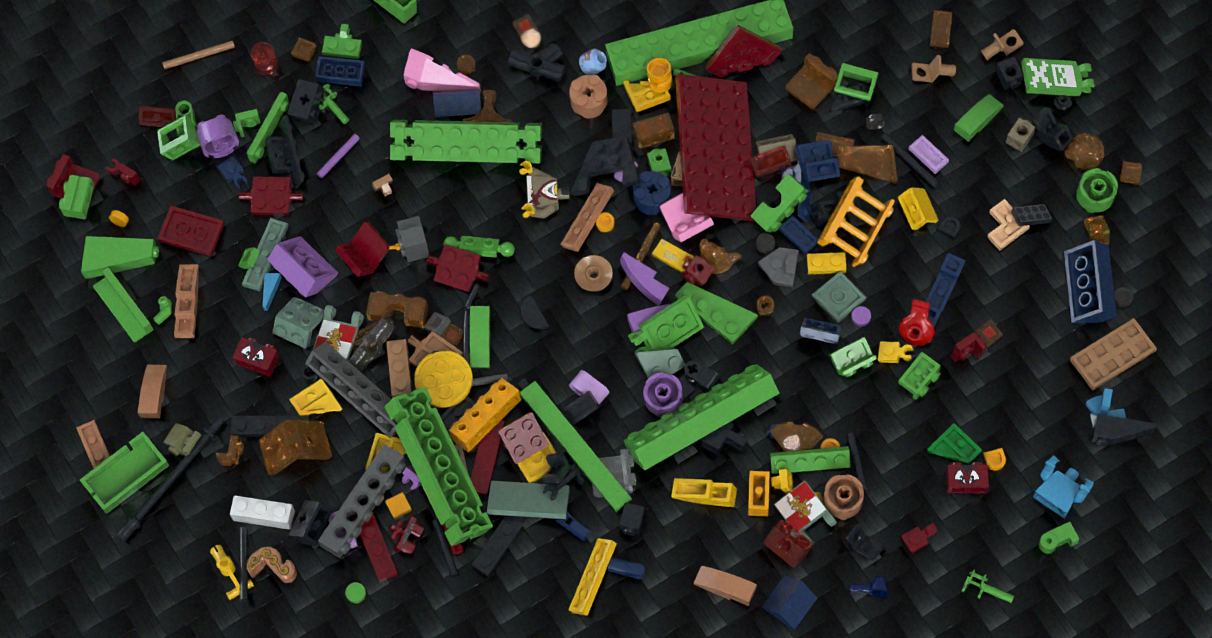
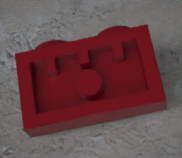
(973, 344)

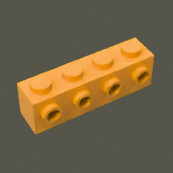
(484, 415)

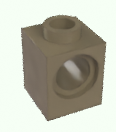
(1020, 141)

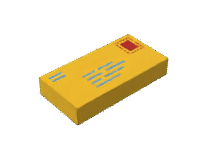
(670, 255)

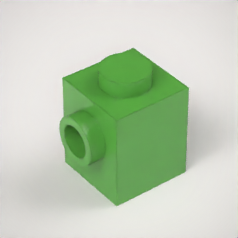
(659, 162)

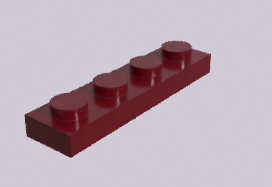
(377, 550)

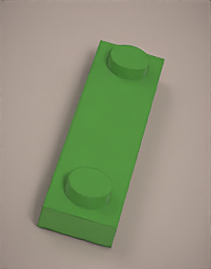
(279, 107)

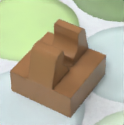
(383, 185)

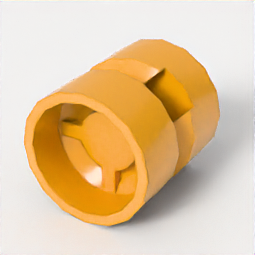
(659, 75)

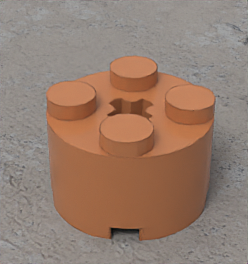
(588, 96)
(843, 507)

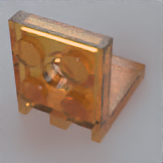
(293, 444)

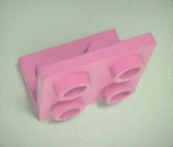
(680, 224)

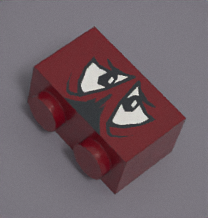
(256, 356)
(967, 478)

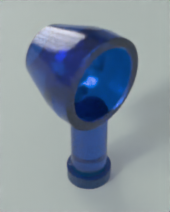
(878, 588)

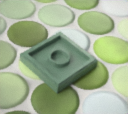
(838, 297)

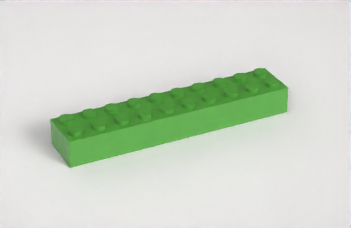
(695, 40)

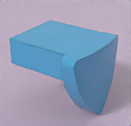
(1101, 403)

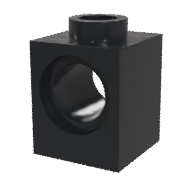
(1009, 66)
(632, 519)

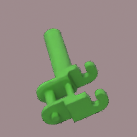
(330, 103)
(987, 588)

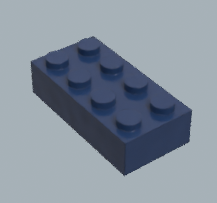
(340, 71)
(457, 103)

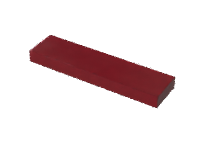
(486, 460)

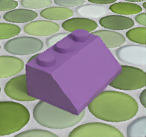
(302, 266)

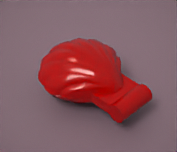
(917, 326)

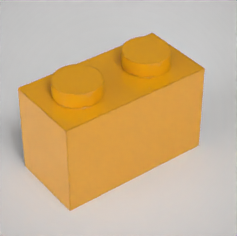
(758, 493)

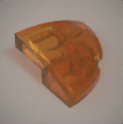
(796, 437)

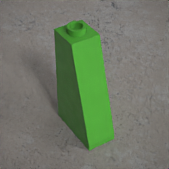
(116, 254)

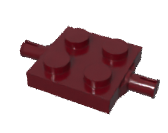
(270, 196)
(457, 268)

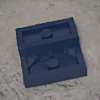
(817, 161)

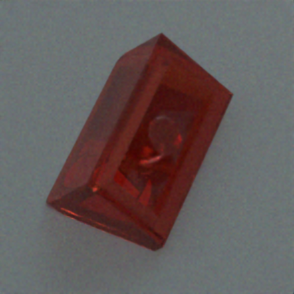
(156, 115)
(770, 161)

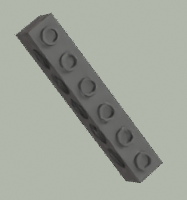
(352, 386)
(385, 458)

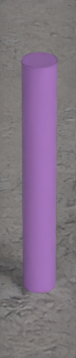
(337, 156)

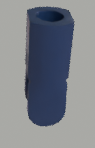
(575, 527)
(627, 568)

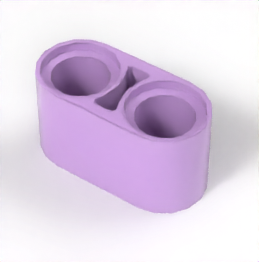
(584, 382)

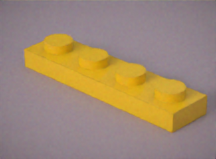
(592, 576)

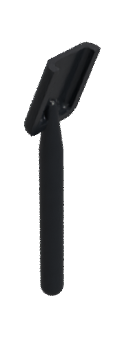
(466, 325)

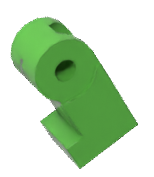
(1058, 537)

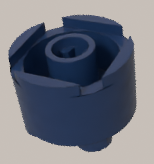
(653, 183)

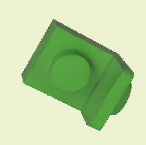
(246, 119)

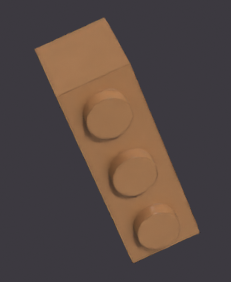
(399, 367)

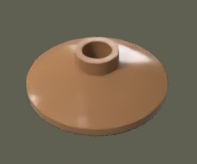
(593, 265)

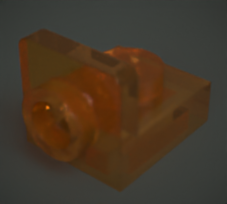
(1097, 229)

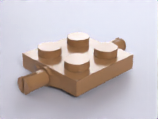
(429, 345)

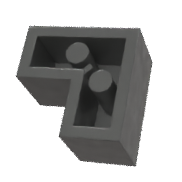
(412, 239)

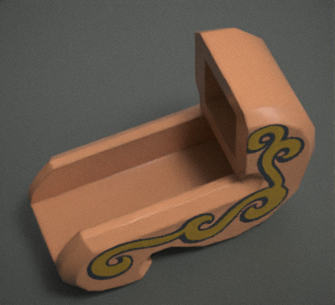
(272, 558)

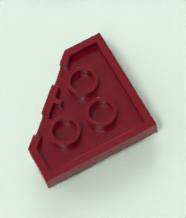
(742, 52)

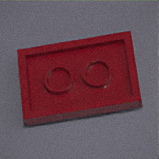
(191, 231)

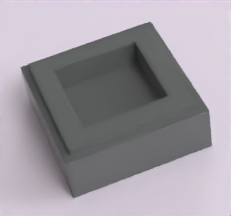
(437, 323)

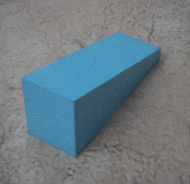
(271, 284)

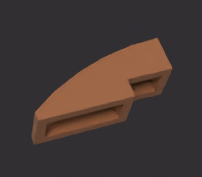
(152, 391)
(725, 585)

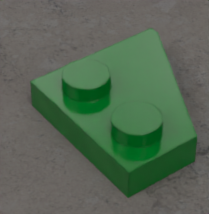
(955, 446)

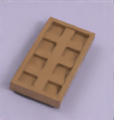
(1113, 354)

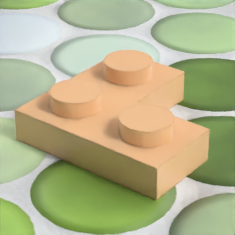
(1008, 228)

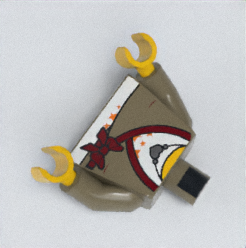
(541, 192)

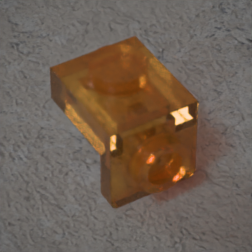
(235, 449)

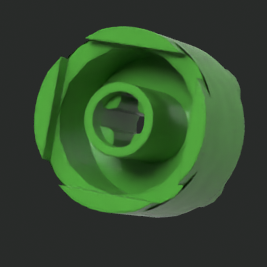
(1097, 190)

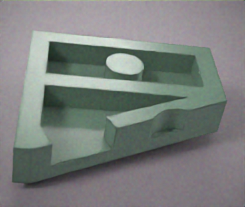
(660, 361)

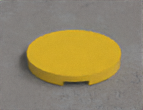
(445, 377)

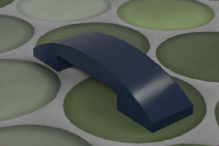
(944, 286)

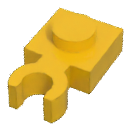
(891, 352)

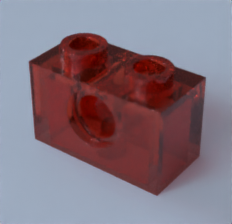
(791, 553)

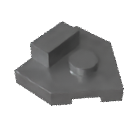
(780, 266)

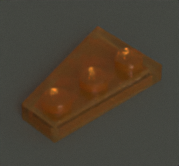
(869, 160)

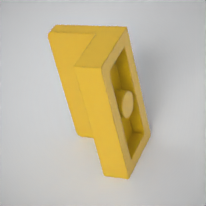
(917, 207)

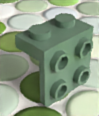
(297, 321)

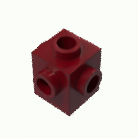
(696, 270)

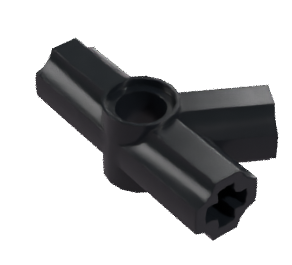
(545, 59)

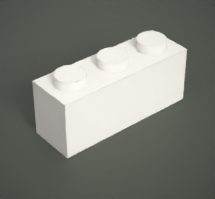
(262, 512)

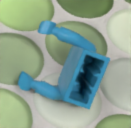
(1060, 490)

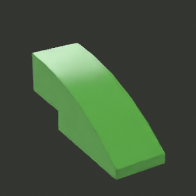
(978, 117)
(480, 337)

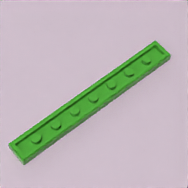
(575, 446)

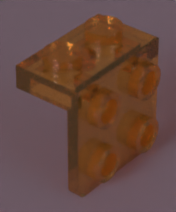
(812, 81)

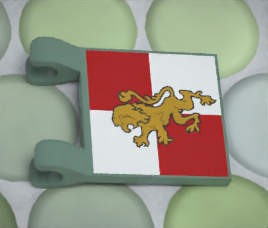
(337, 333)
(803, 508)

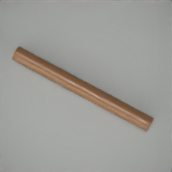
(199, 54)

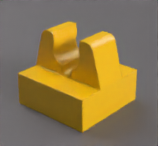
(783, 481)

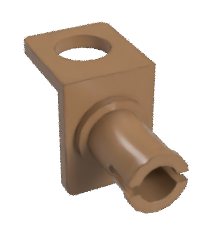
(1000, 45)
(932, 70)

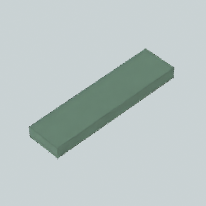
(273, 234)

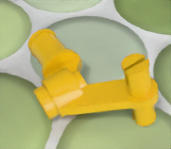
(227, 568)

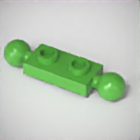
(481, 246)

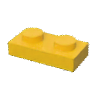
(826, 263)

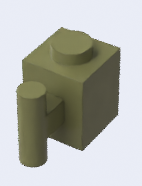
(181, 440)

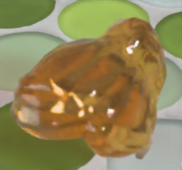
(717, 256)

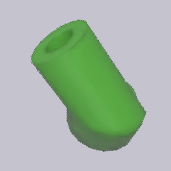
(165, 310)

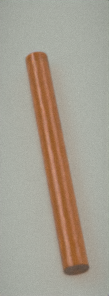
(643, 251)

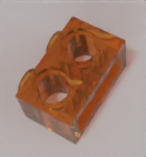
(653, 130)

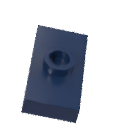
(798, 235)

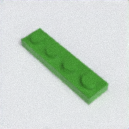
(810, 460)

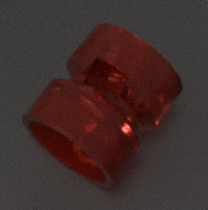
(264, 58)

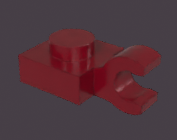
(125, 172)
(917, 539)

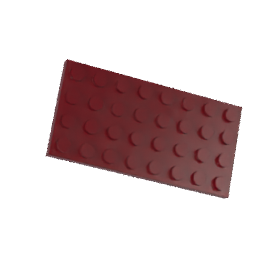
(715, 147)

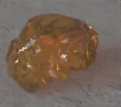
(1085, 151)

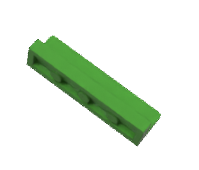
(122, 306)

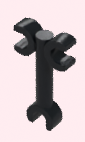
(575, 471)

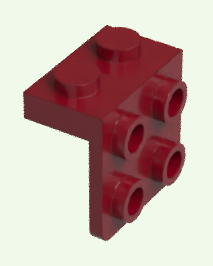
(63, 169)
(364, 250)

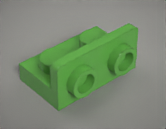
(920, 375)

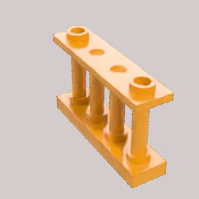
(837, 220)

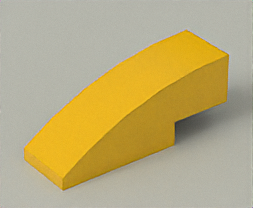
(704, 492)

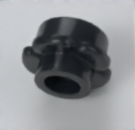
(1060, 105)

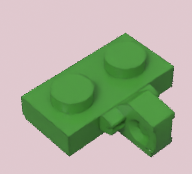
(342, 44)

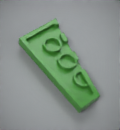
(718, 313)

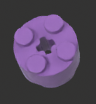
(217, 136)
(664, 384)

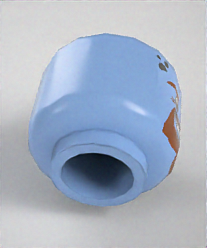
(592, 62)

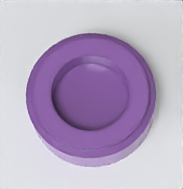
(861, 316)

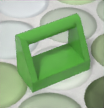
(858, 74)
(181, 144)

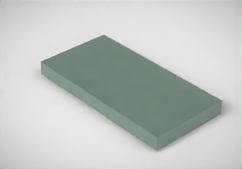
(526, 500)

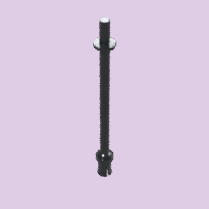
(134, 521)

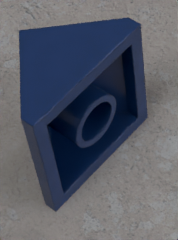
(790, 601)

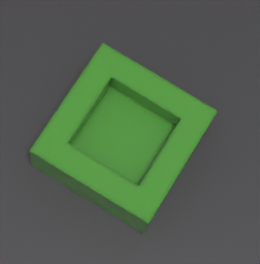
(249, 258)

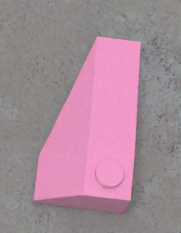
(427, 75)

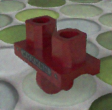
(411, 527)

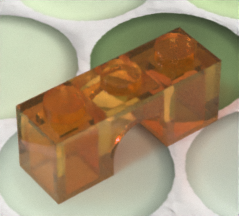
(382, 305)

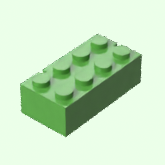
(124, 473)

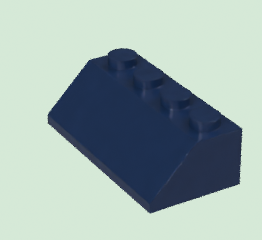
(1090, 283)

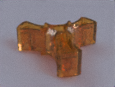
(488, 113)

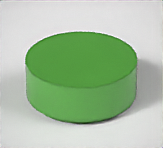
(355, 592)

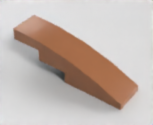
(186, 301)

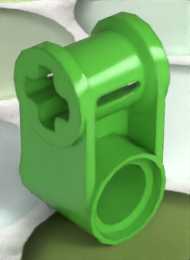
(180, 107)

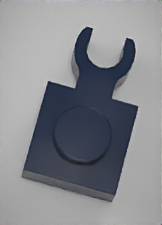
(232, 171)

